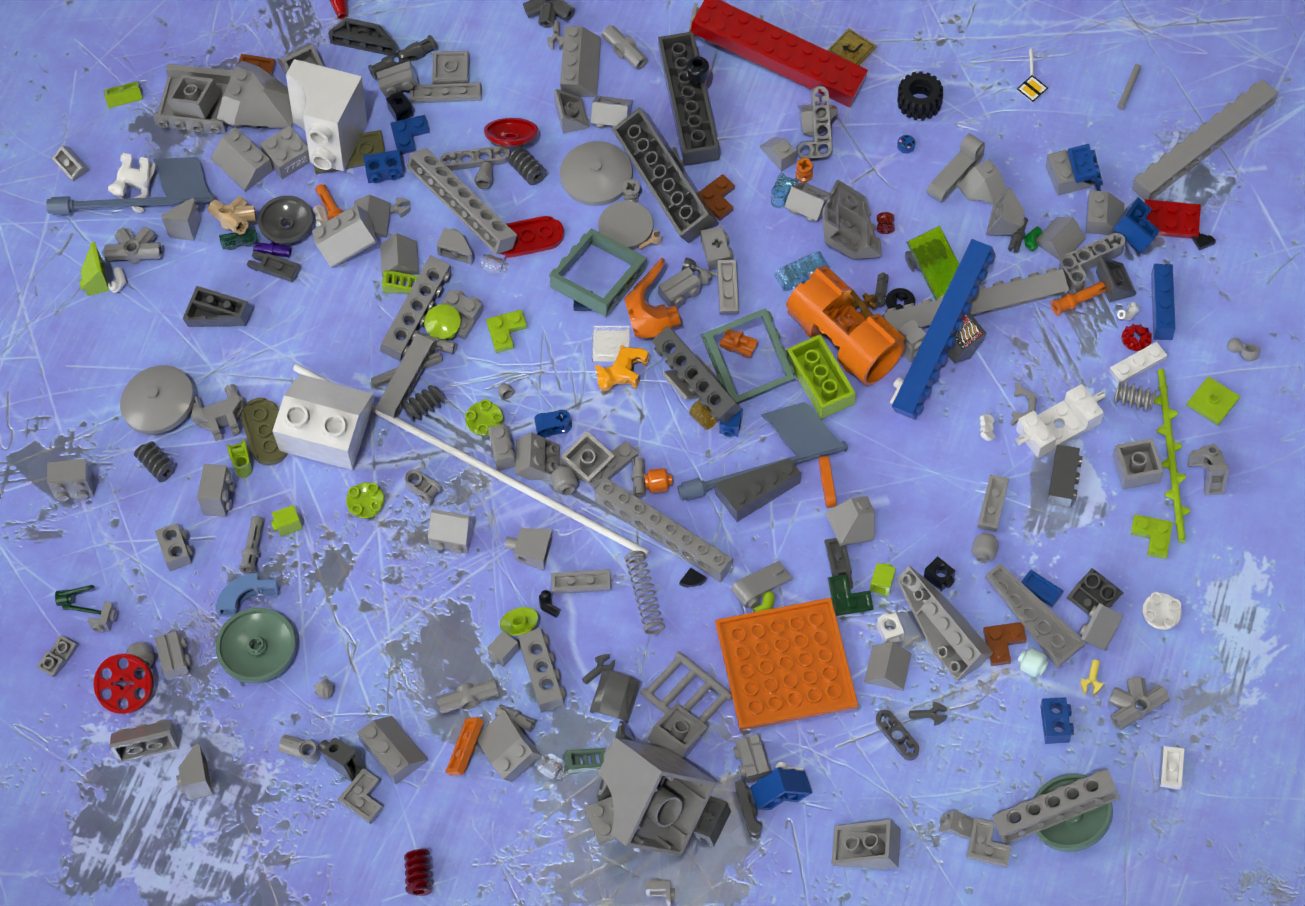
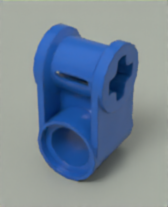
(551, 423)

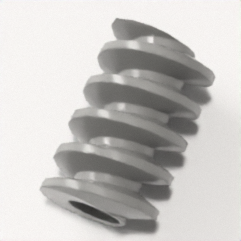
(1135, 396)

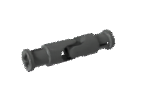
(410, 53)

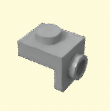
(107, 617)
(956, 823)
(657, 887)

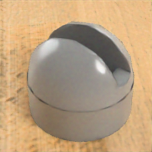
(704, 277)
(505, 391)

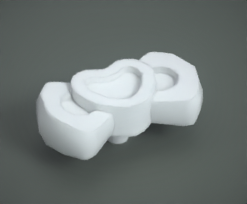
(321, 215)
(987, 427)

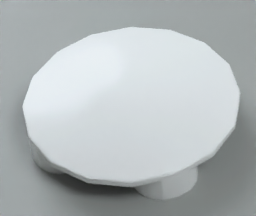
(1162, 611)

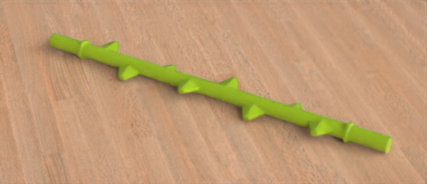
(1170, 462)

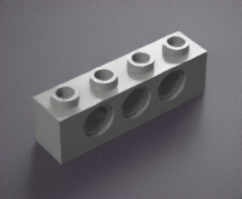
(552, 697)

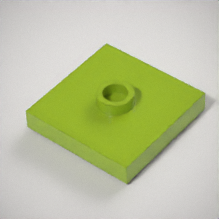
(1213, 401)

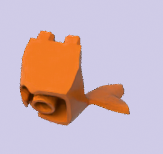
(645, 318)

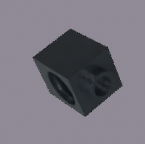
(399, 106)
(939, 566)

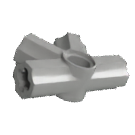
(133, 248)
(1136, 696)

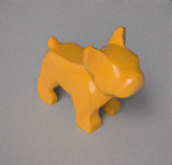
(621, 369)

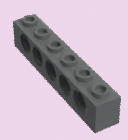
(727, 406)

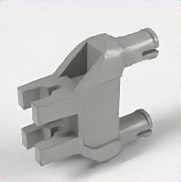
(219, 414)

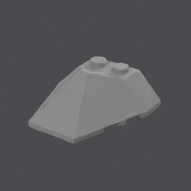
(255, 99)
(848, 223)

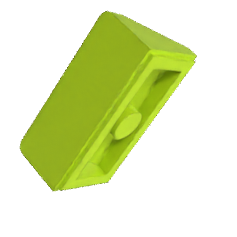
(122, 94)

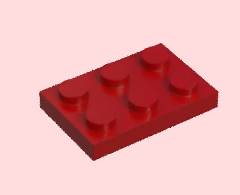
(1175, 218)

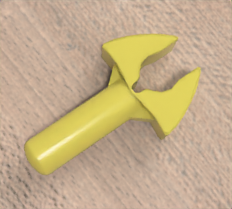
(1084, 683)

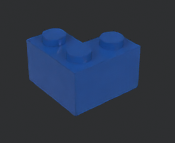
(1135, 226)
(779, 787)

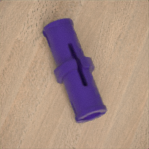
(273, 249)

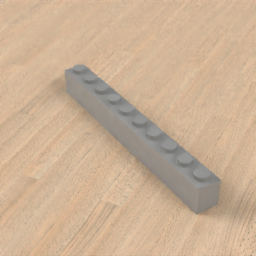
(1205, 140)
(989, 299)

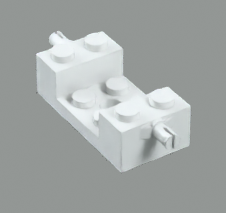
(1077, 412)

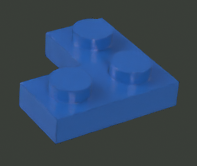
(405, 130)

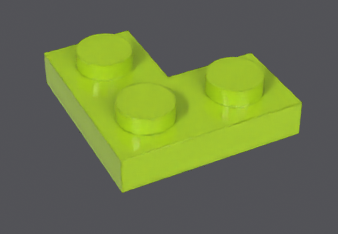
(502, 326)
(1157, 530)

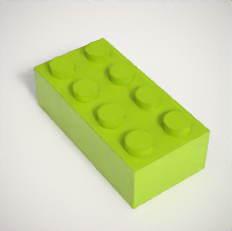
(821, 376)

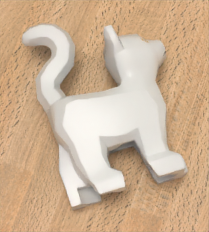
(133, 178)

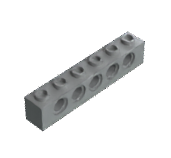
(433, 268)
(1050, 816)

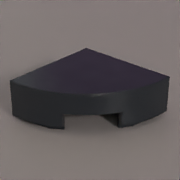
(1203, 241)
(692, 578)

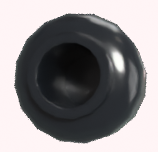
(697, 69)

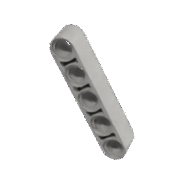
(406, 375)

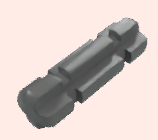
(881, 289)

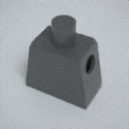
(342, 758)

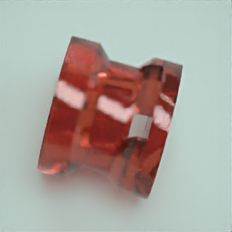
(885, 223)

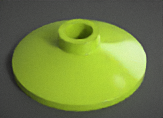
(519, 621)

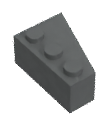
(215, 309)

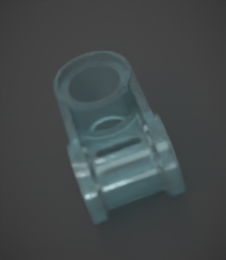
(782, 188)

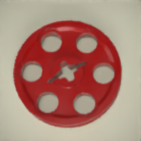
(129, 676)

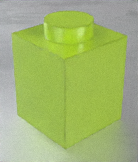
(286, 521)
(882, 579)

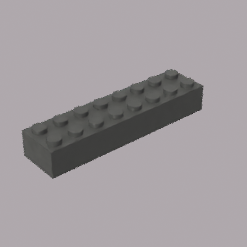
(688, 100)
(664, 175)

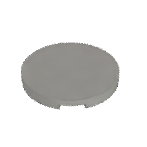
(626, 223)

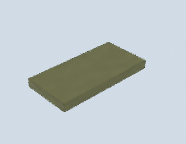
(368, 144)

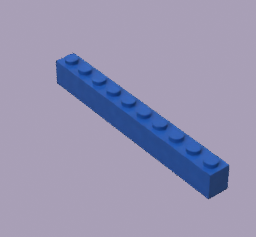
(943, 329)

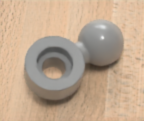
(1248, 351)

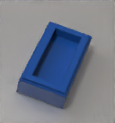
(1042, 588)

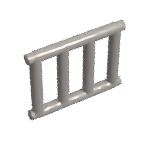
(694, 671)

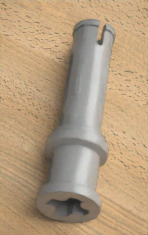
(251, 553)

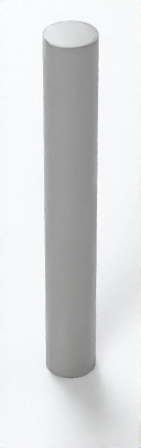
(1129, 86)

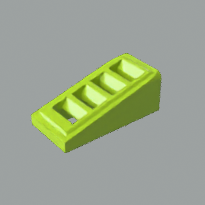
(394, 277)

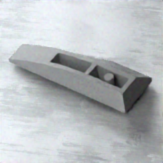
(943, 626)

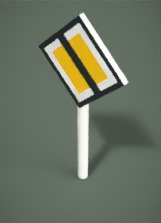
(1032, 87)

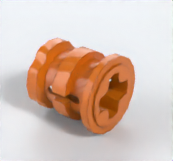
(804, 170)

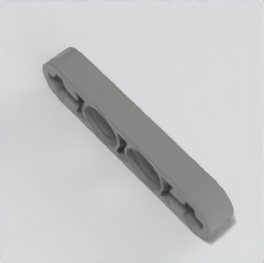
(474, 154)

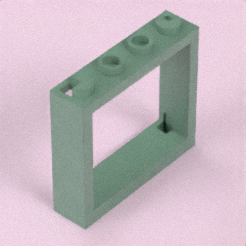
(587, 298)
(720, 367)

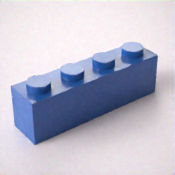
(1163, 302)

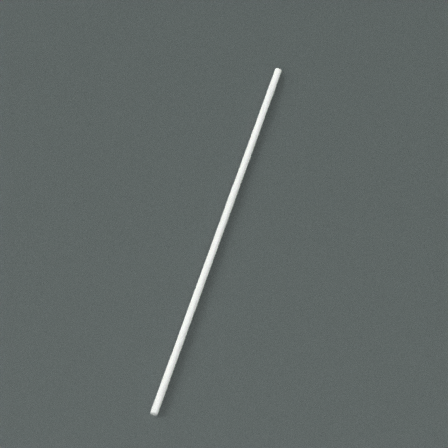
(497, 474)

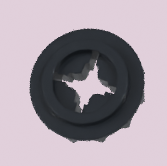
(900, 294)

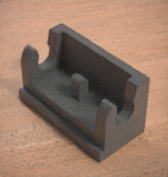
(712, 820)

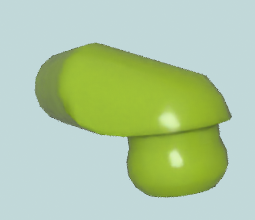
(767, 602)

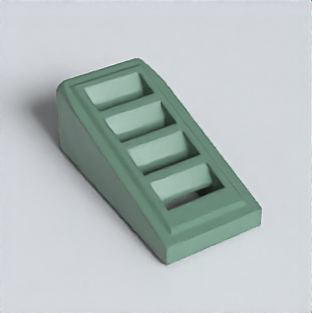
(577, 767)

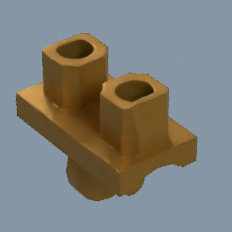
(869, 301)

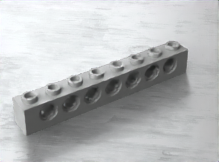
(461, 201)
(663, 530)

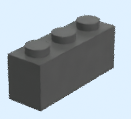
(1064, 476)

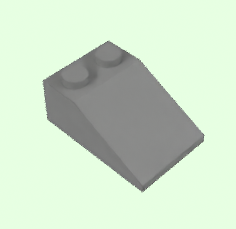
(507, 747)
(867, 845)

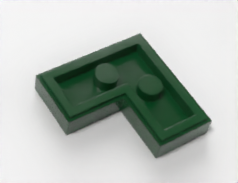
(845, 601)

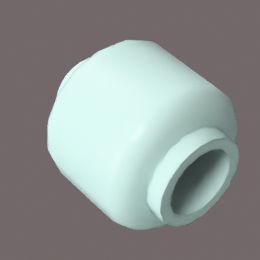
(1033, 662)

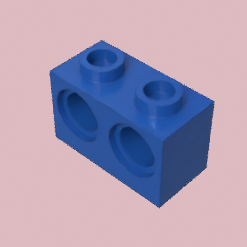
(382, 163)
(1052, 720)

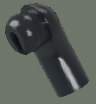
(546, 604)

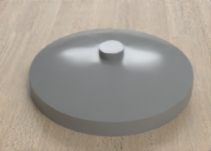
(595, 173)
(157, 400)

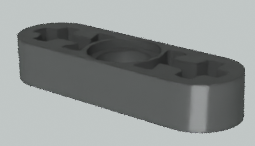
(911, 743)

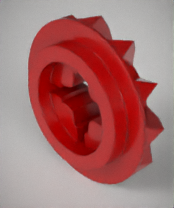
(1131, 342)

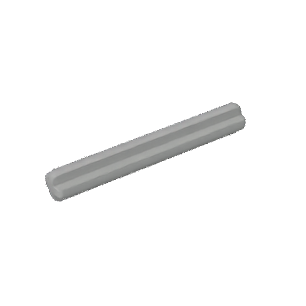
(386, 377)

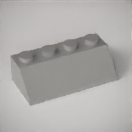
(580, 62)

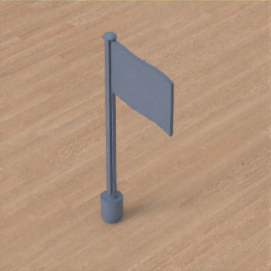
(179, 180)
(801, 433)

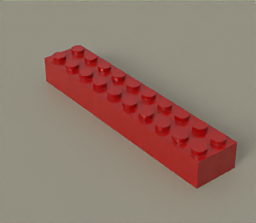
(778, 50)

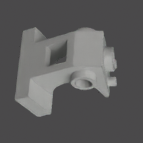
(1216, 473)

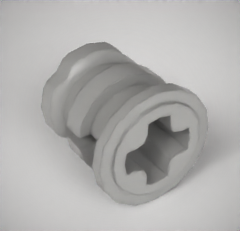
(631, 190)

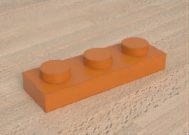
(464, 746)

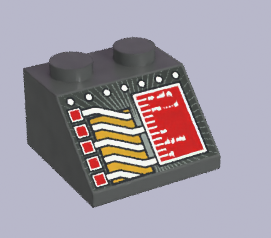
(967, 340)

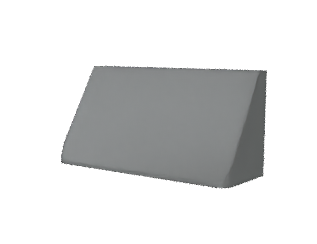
(70, 163)

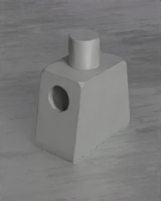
(531, 546)

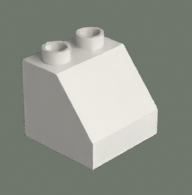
(323, 421)

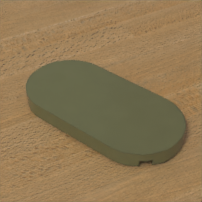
(258, 422)

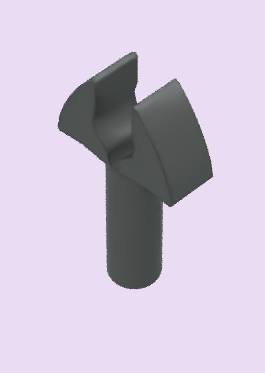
(599, 668)
(936, 707)

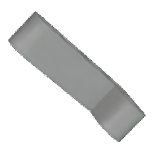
(816, 122)
(948, 179)
(1111, 246)

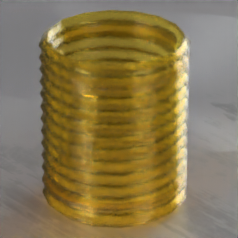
(702, 415)

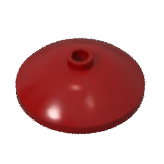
(510, 132)

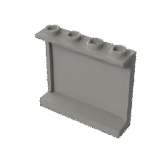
(165, 116)

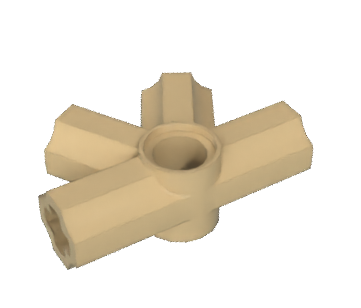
(233, 216)

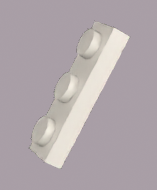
(1138, 363)

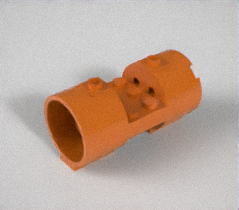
(866, 346)

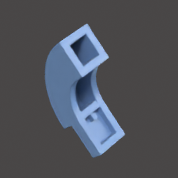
(240, 590)

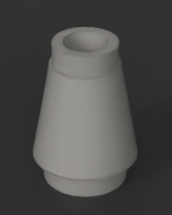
(484, 176)

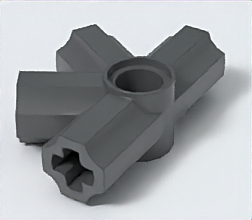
(548, 11)

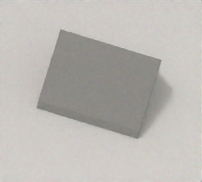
(570, 111)
(378, 211)
(182, 221)
(1061, 237)
(399, 255)
(888, 666)

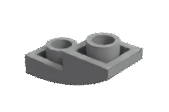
(58, 656)

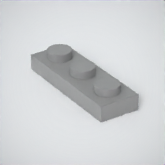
(727, 287)
(623, 456)
(993, 503)
(580, 581)

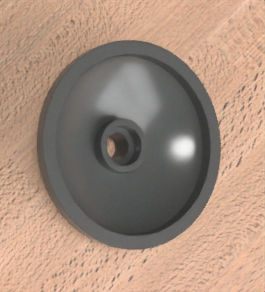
(283, 212)

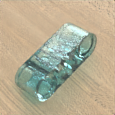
(798, 271)

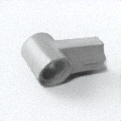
(298, 748)

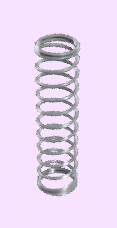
(642, 558)

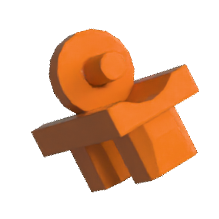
(738, 343)

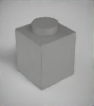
(502, 649)

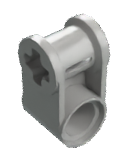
(424, 488)

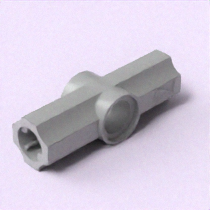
(624, 47)
(467, 696)

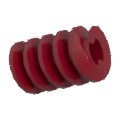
(415, 872)

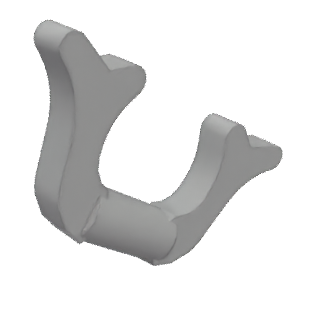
(1032, 402)

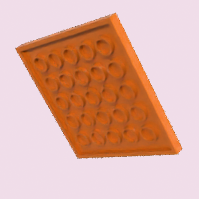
(785, 664)

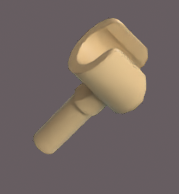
(654, 239)

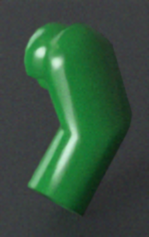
(1030, 238)

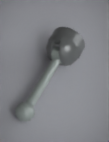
(692, 265)

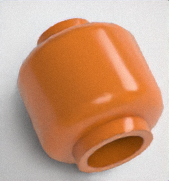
(658, 480)

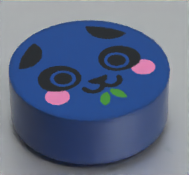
(906, 144)

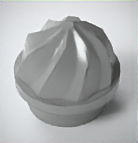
(323, 689)

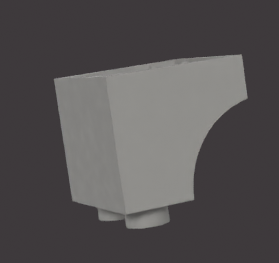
(653, 796)

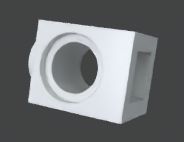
(895, 635)

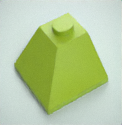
(93, 272)

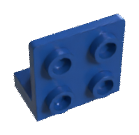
(1085, 164)

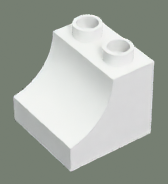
(329, 109)

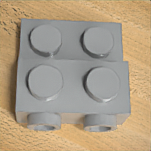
(468, 308)

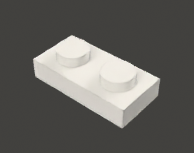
(1172, 767)

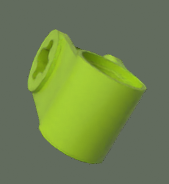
(240, 456)

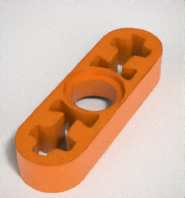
(827, 481)

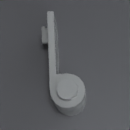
(751, 587)

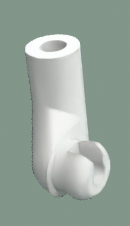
(120, 281)
(1132, 311)

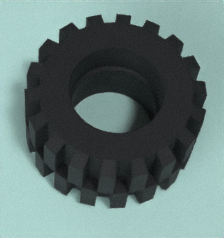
(920, 84)

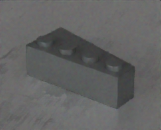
(756, 488)

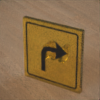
(852, 47)

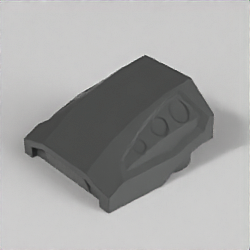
(1094, 590)
(615, 695)

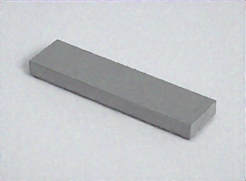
(445, 93)

